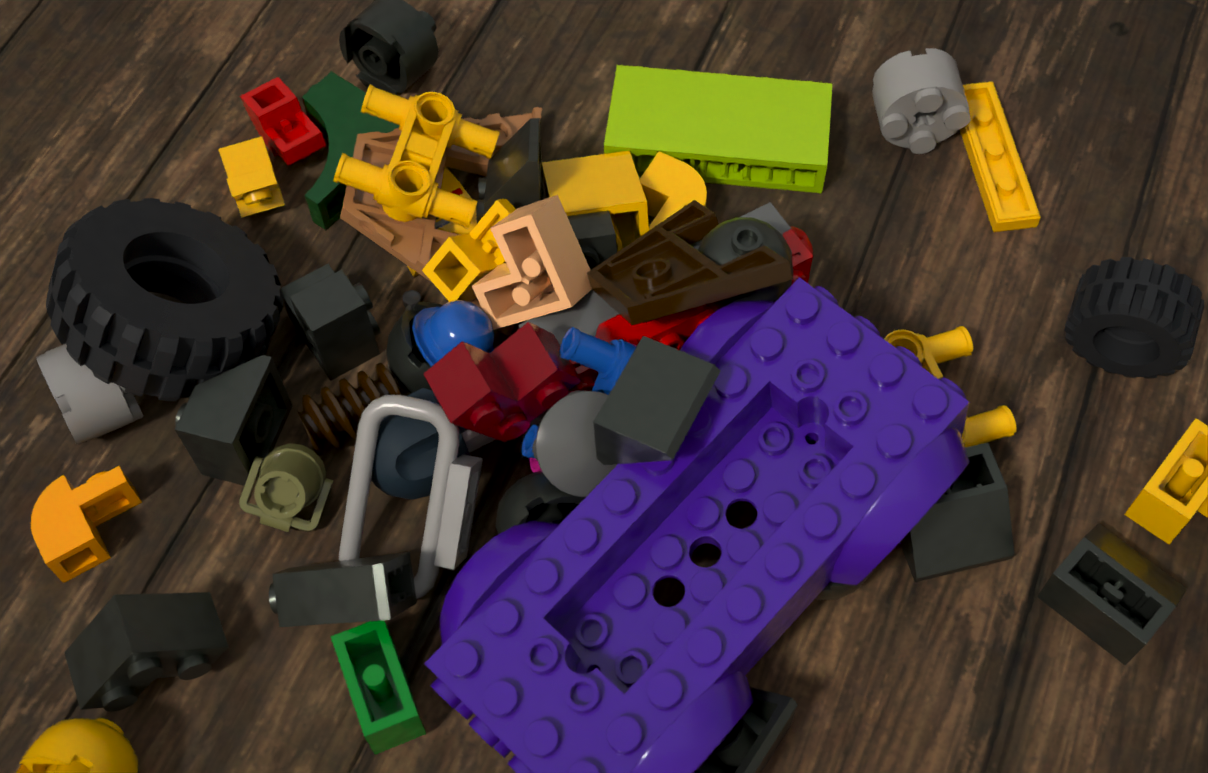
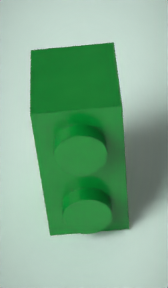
(378, 686)

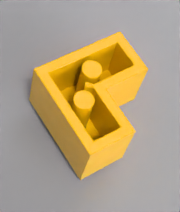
(1176, 487)

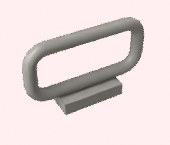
(451, 493)

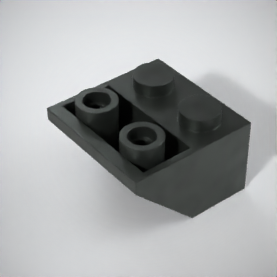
(965, 525)
(1112, 593)

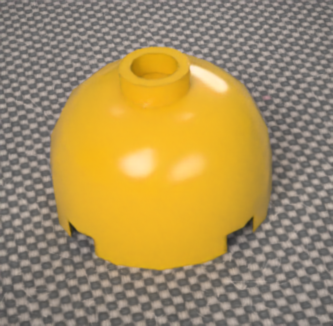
(80, 747)

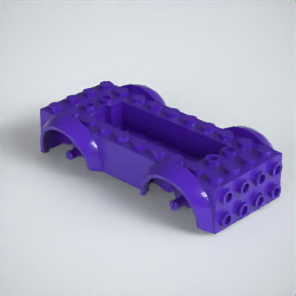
(560, 623)

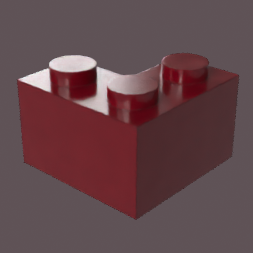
(502, 388)

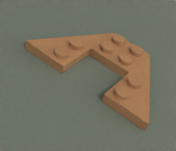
(417, 240)

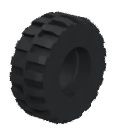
(149, 343)

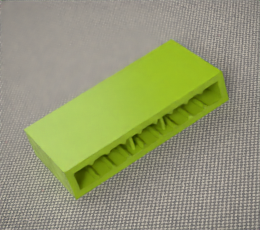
(724, 125)

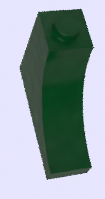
(336, 111)

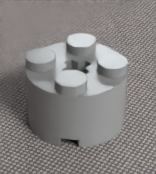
(920, 99)
(85, 401)

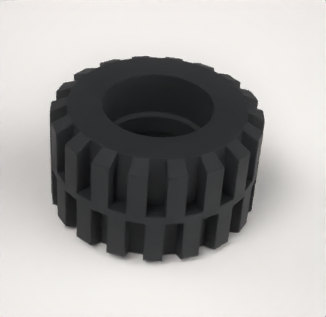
(1134, 318)

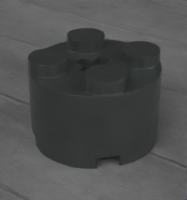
(390, 45)

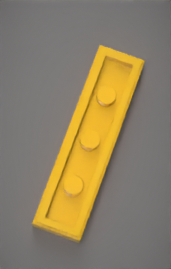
(997, 162)

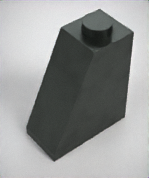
(344, 591)

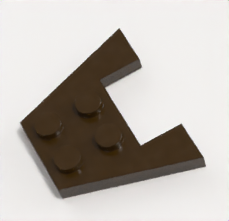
(668, 275)

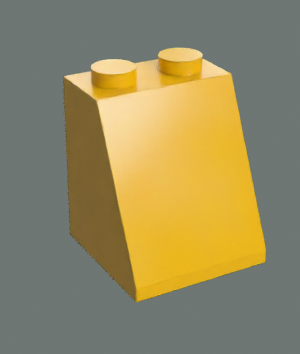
(601, 185)

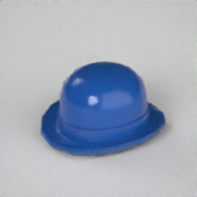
(444, 327)

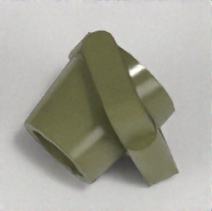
(287, 483)

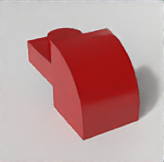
(282, 122)

